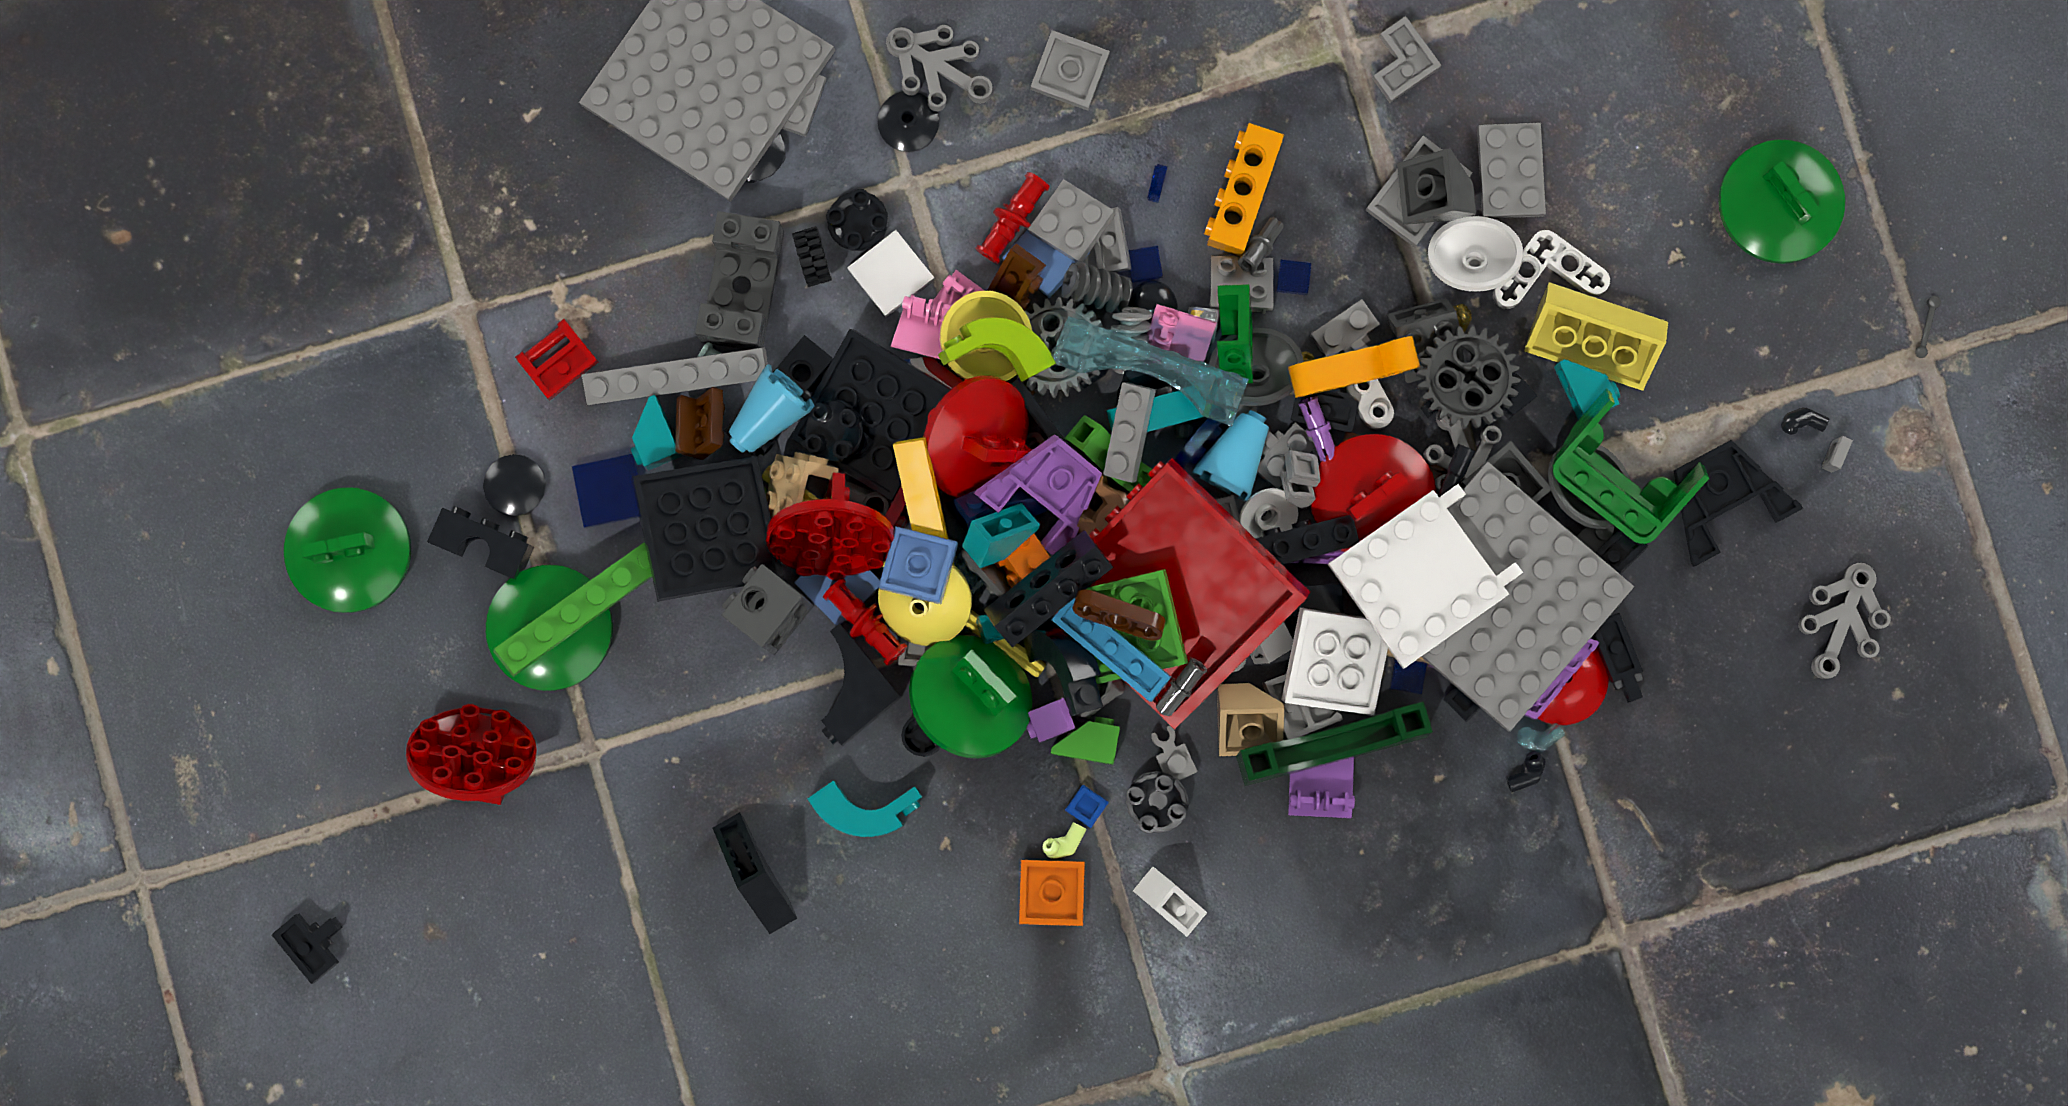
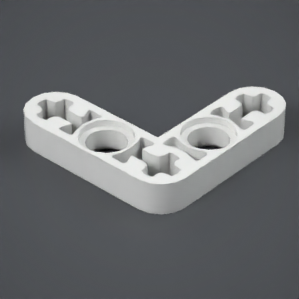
(1552, 260)

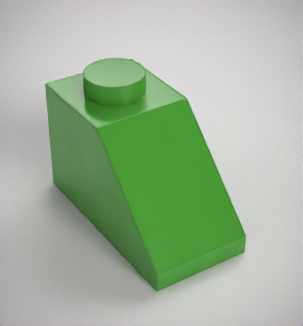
(1091, 742)

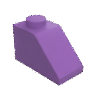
(1050, 721)

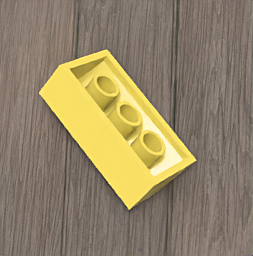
(1597, 335)

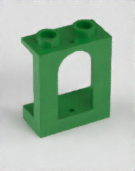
(1236, 320)

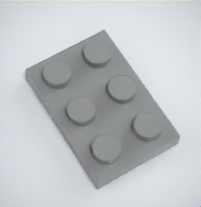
(1511, 170)
(1387, 203)

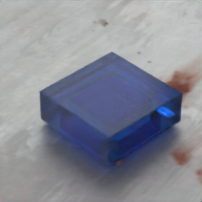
(1145, 264)
(1293, 277)
(1408, 679)

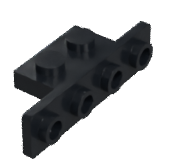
(1309, 539)

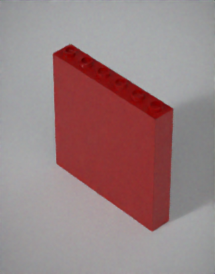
(1220, 577)

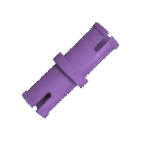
(1317, 428)

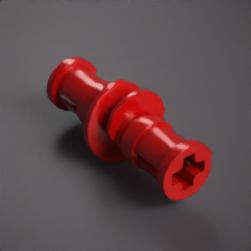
(1012, 217)
(864, 621)

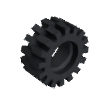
(811, 256)

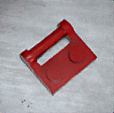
(563, 366)

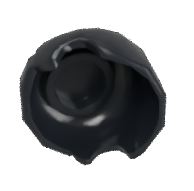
(1150, 294)

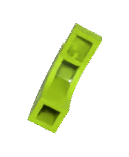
(1012, 339)

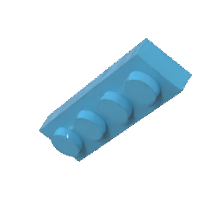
(1114, 652)

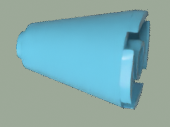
(768, 410)
(1235, 456)

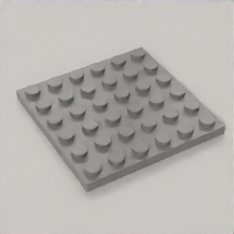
(708, 84)
(1551, 608)

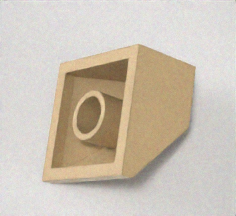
(1247, 718)

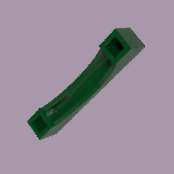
(1334, 745)

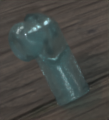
(1538, 740)

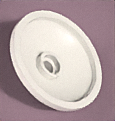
(1475, 253)

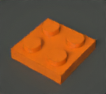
(1051, 892)

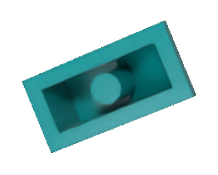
(1584, 385)
(653, 437)
(999, 534)

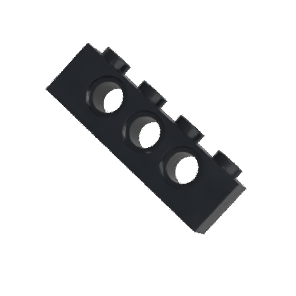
(803, 355)
(1048, 588)

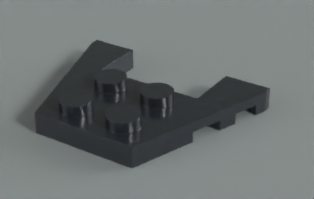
(1731, 482)

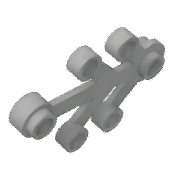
(935, 62)
(1458, 437)
(1846, 616)

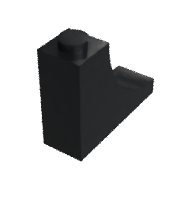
(863, 693)
(753, 874)

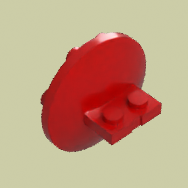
(976, 433)
(1370, 481)
(830, 535)
(471, 754)

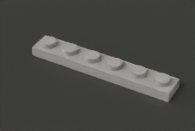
(674, 376)

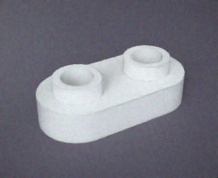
(1369, 399)

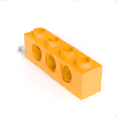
(1265, 145)

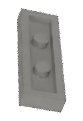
(1129, 432)

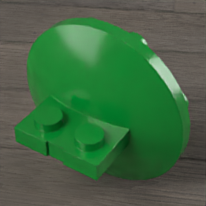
(1781, 201)
(347, 550)
(528, 598)
(970, 697)

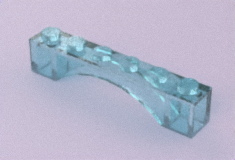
(1092, 348)

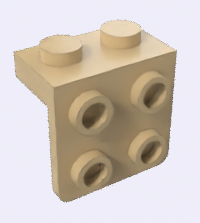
(790, 479)

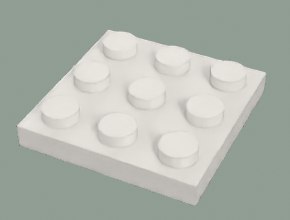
(1335, 662)

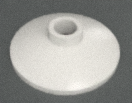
(1279, 512)

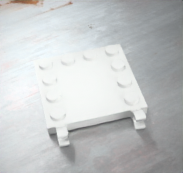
(1420, 577)

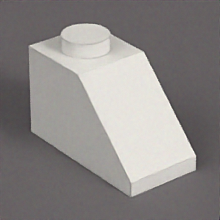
(1170, 901)

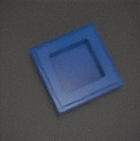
(1086, 806)

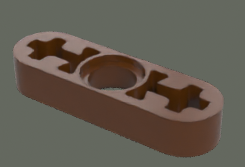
(1119, 615)

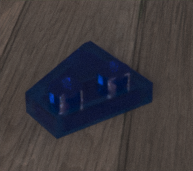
(1194, 448)

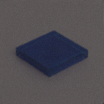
(606, 490)

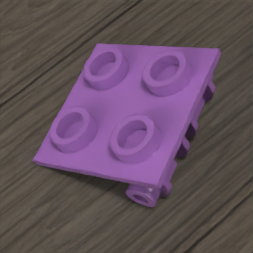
(1323, 791)

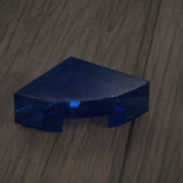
(1157, 183)

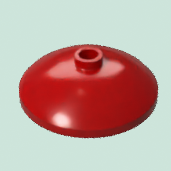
(1580, 695)

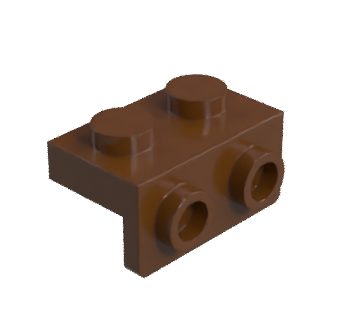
(1018, 276)
(700, 424)

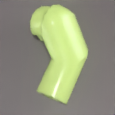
(1065, 845)

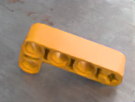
(1354, 367)

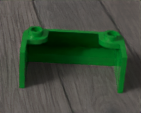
(1633, 510)

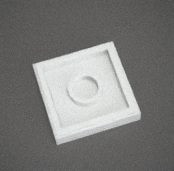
(890, 273)

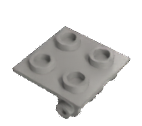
(1227, 271)

